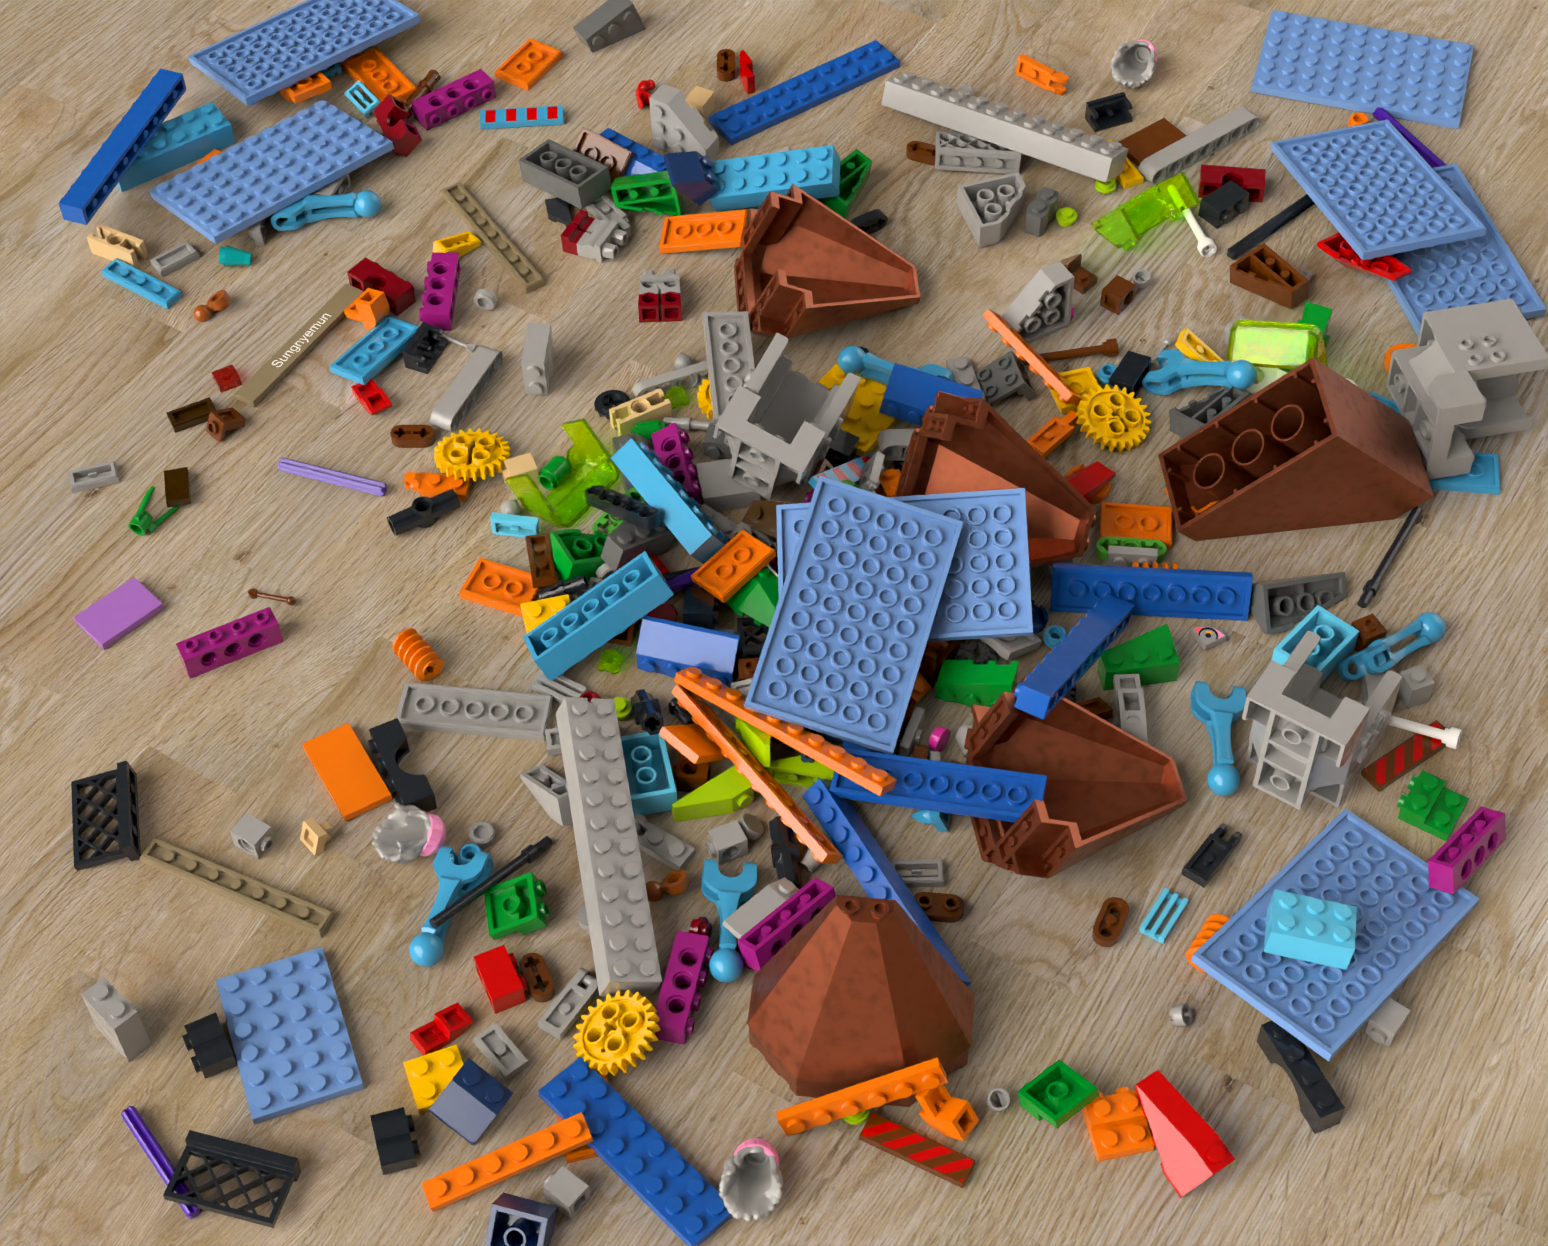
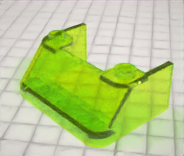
(1146, 210)
(1275, 344)
(567, 502)

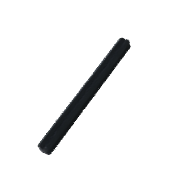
(1270, 227)

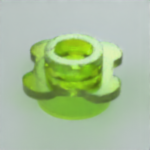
(676, 396)
(610, 656)

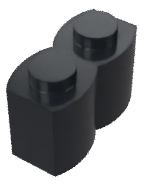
(210, 1046)
(394, 1140)

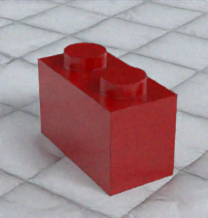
(500, 979)

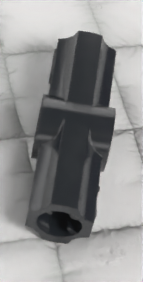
(423, 512)
(647, 712)
(785, 852)

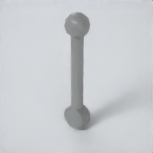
(1166, 343)
(470, 347)

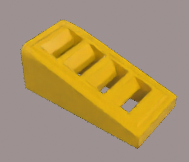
(457, 244)

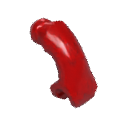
(642, 94)

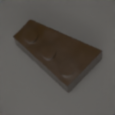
(763, 517)

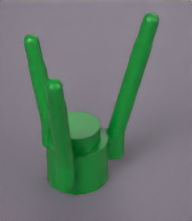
(143, 520)

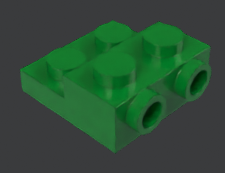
(1431, 805)
(516, 906)
(1057, 1094)

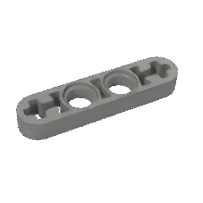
(675, 378)

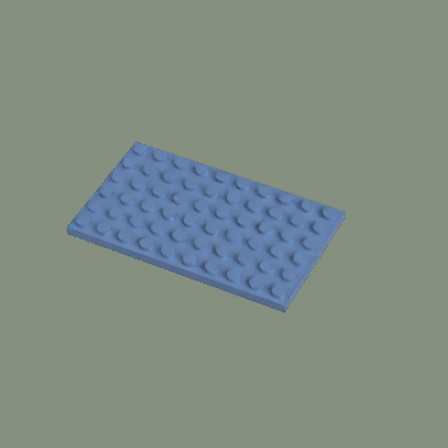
(299, 44)
(1363, 68)
(270, 171)
(1377, 189)
(1463, 270)
(989, 572)
(854, 615)
(1396, 931)

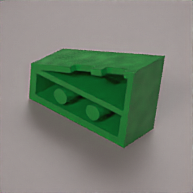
(853, 177)

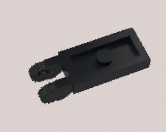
(1210, 856)

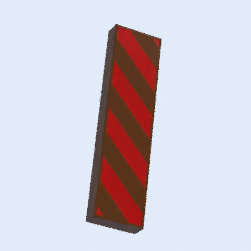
(1402, 759)
(917, 1150)

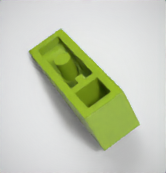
(755, 741)
(795, 772)
(716, 797)

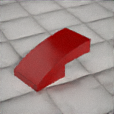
(746, 72)
(371, 397)
(445, 1028)

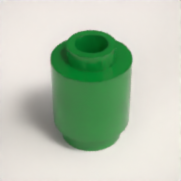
(647, 428)
(554, 472)

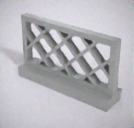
(971, 159)

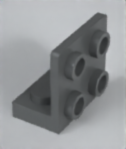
(1004, 378)

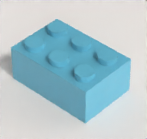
(1336, 641)
(648, 773)
(1310, 929)

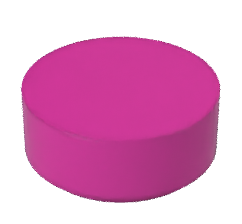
(939, 739)

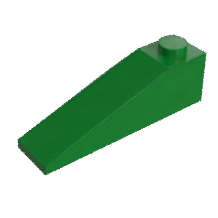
(577, 553)
(757, 597)

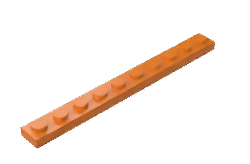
(791, 734)
(759, 777)

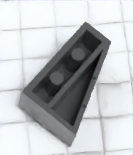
(609, 24)

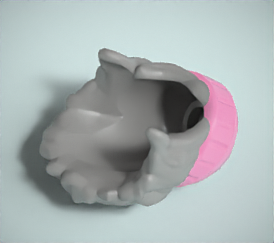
(1134, 63)
(409, 834)
(752, 1180)

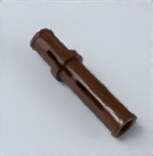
(423, 87)

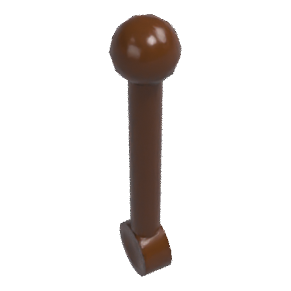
(253, 593)

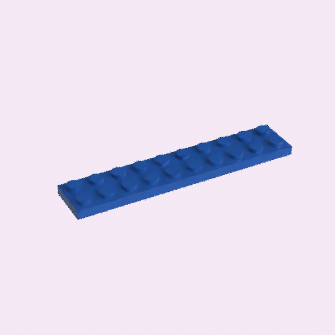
(803, 92)

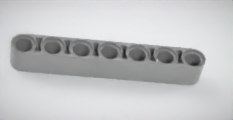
(1198, 145)

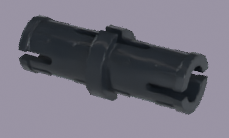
(565, 587)

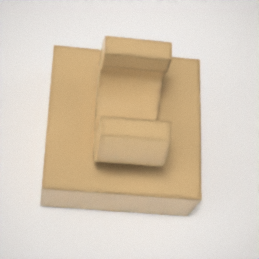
(315, 835)

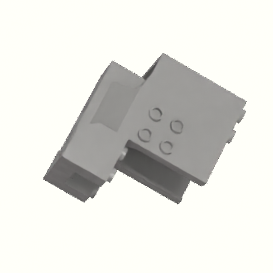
(1464, 380)
(781, 422)
(1309, 737)

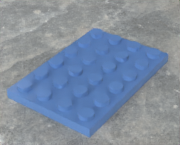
(289, 1035)

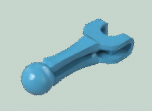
(317, 207)
(855, 361)
(1185, 373)
(1377, 656)
(1218, 717)
(455, 881)
(727, 894)

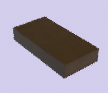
(191, 414)
(177, 487)

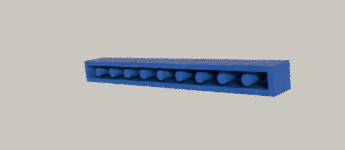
(122, 147)
(1073, 656)
(870, 862)

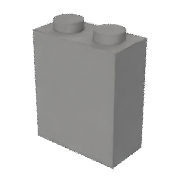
(537, 358)
(719, 490)
(116, 1019)

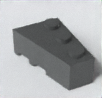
(1201, 412)
(630, 540)

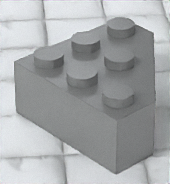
(678, 126)
(991, 206)
(1043, 304)

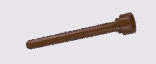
(1108, 348)

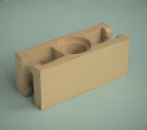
(118, 245)
(641, 409)

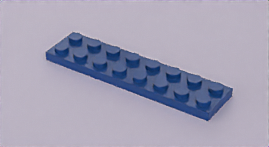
(1153, 590)
(947, 787)
(638, 1153)

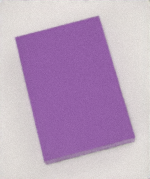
(118, 613)

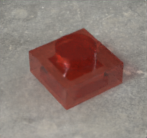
(226, 378)

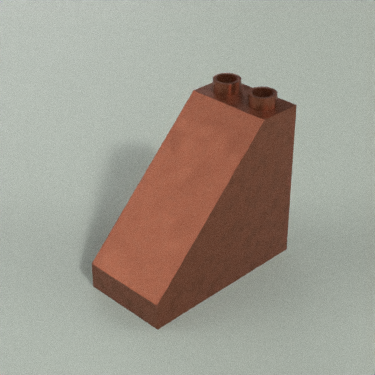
(1295, 459)

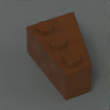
(1270, 277)

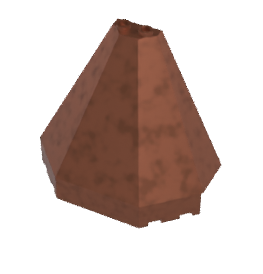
(814, 269)
(974, 449)
(1095, 792)
(858, 1001)

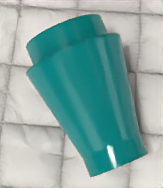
(234, 257)

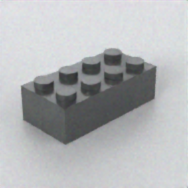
(565, 173)

